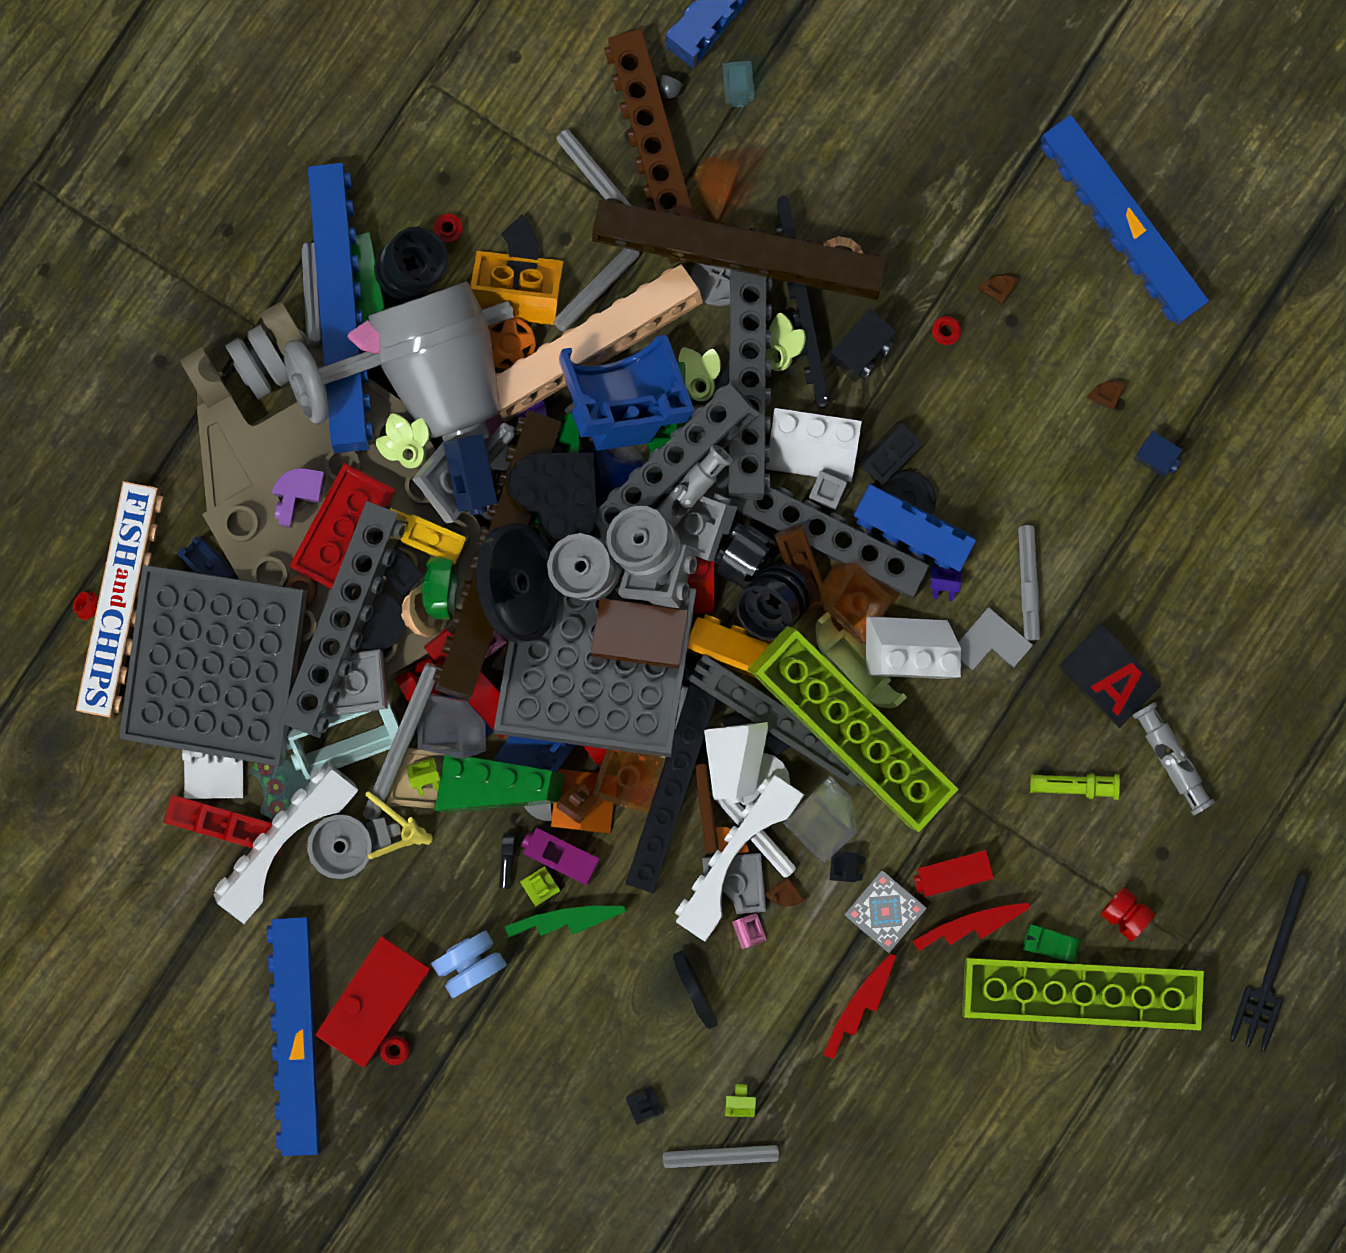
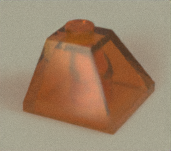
(716, 184)
(851, 597)
(629, 779)

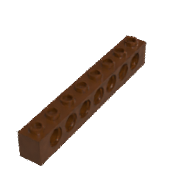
(633, 46)

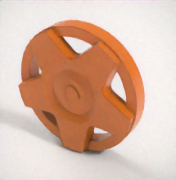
(510, 343)

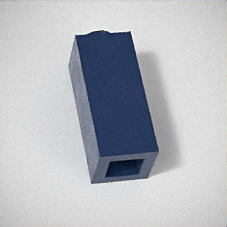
(470, 474)

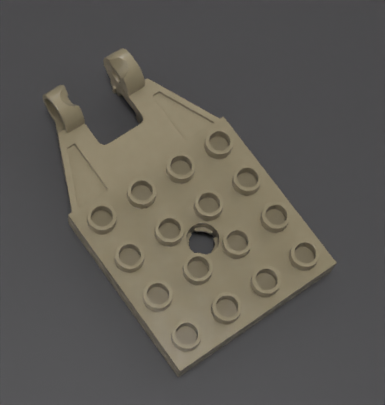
(247, 460)

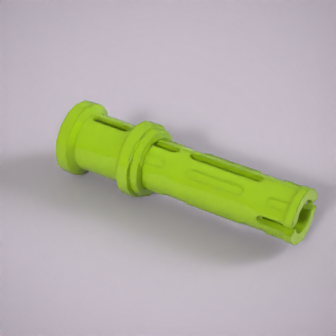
(1090, 785)

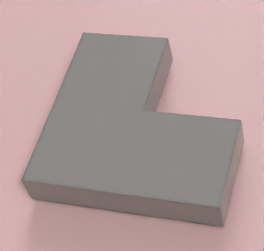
(992, 633)

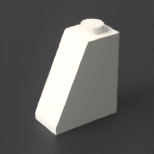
(735, 759)

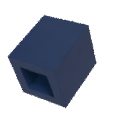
(1159, 454)

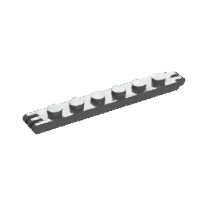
(761, 708)

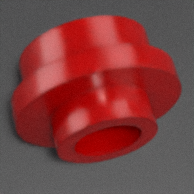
(457, 230)
(950, 322)
(85, 605)
(385, 1053)

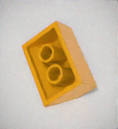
(537, 292)
(725, 645)

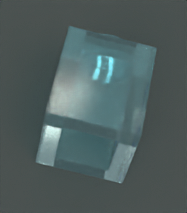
(738, 83)

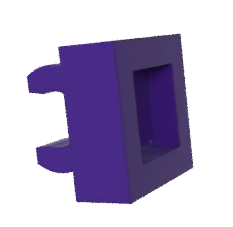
(945, 580)

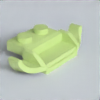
(850, 660)

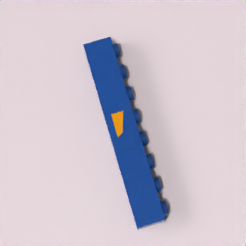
(1123, 220)
(295, 1037)

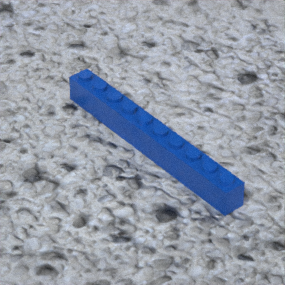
(338, 303)

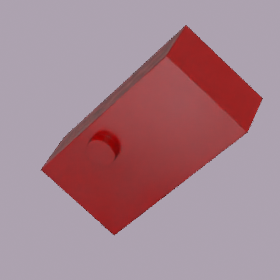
(373, 1001)

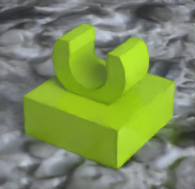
(423, 773)
(540, 886)
(740, 1104)

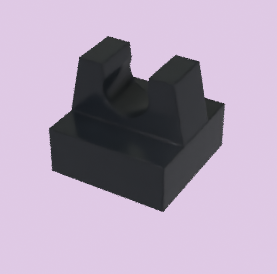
(844, 867)
(644, 1105)

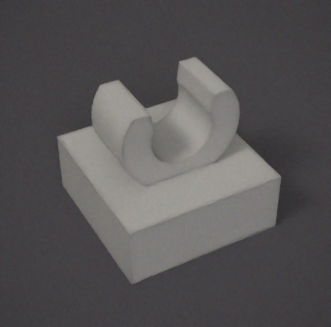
(827, 490)
(381, 834)

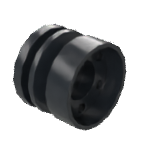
(410, 263)
(773, 601)

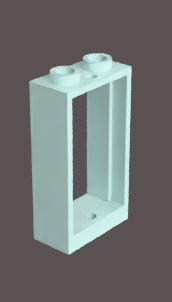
(347, 750)

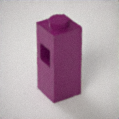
(560, 855)

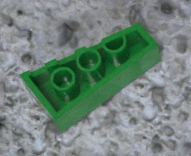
(489, 784)

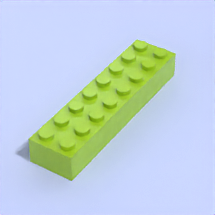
(852, 728)
(1082, 994)

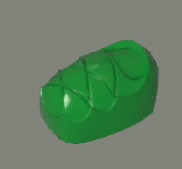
(439, 588)

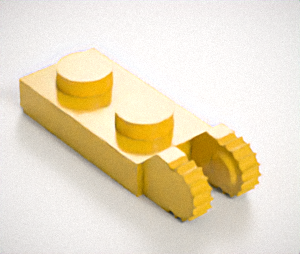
(432, 538)

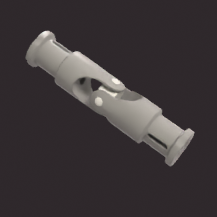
(694, 485)
(1177, 764)

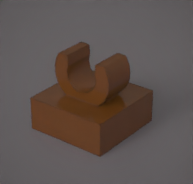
(577, 802)

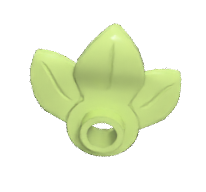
(784, 340)
(699, 369)
(404, 436)

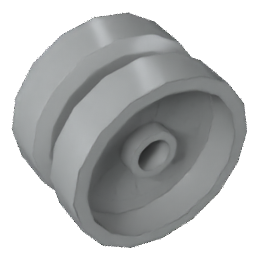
(257, 363)
(643, 542)
(567, 562)
(322, 841)

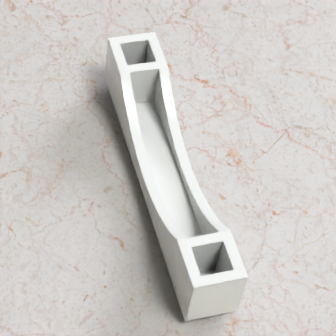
(323, 796)
(705, 908)

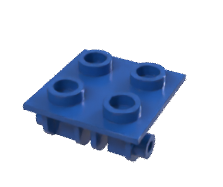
(534, 753)

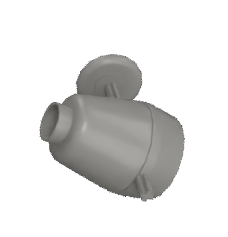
(432, 354)

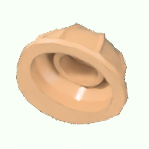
(416, 617)

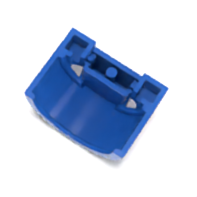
(627, 398)

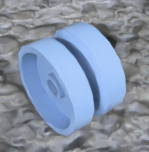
(467, 961)

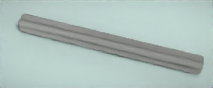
(401, 741)

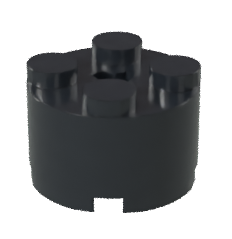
(745, 555)

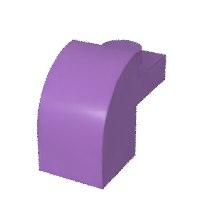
(295, 486)

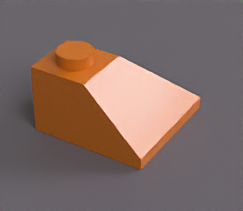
(597, 820)

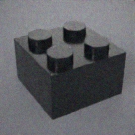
(863, 345)

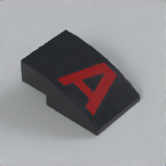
(1109, 675)

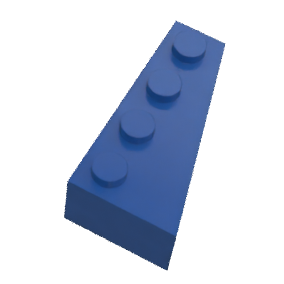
(701, 28)
(914, 527)

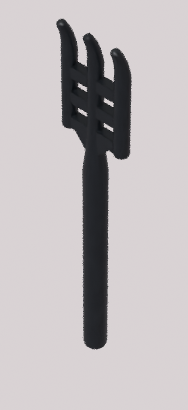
(1264, 993)

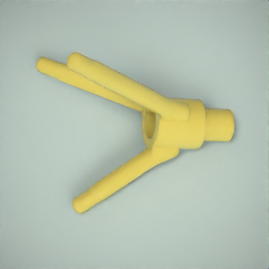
(410, 833)

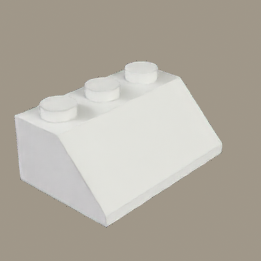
(812, 444)
(911, 648)

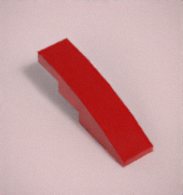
(485, 695)
(215, 822)
(982, 922)
(866, 996)

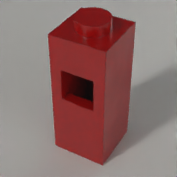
(953, 874)

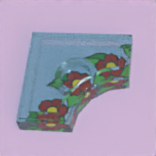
(278, 785)

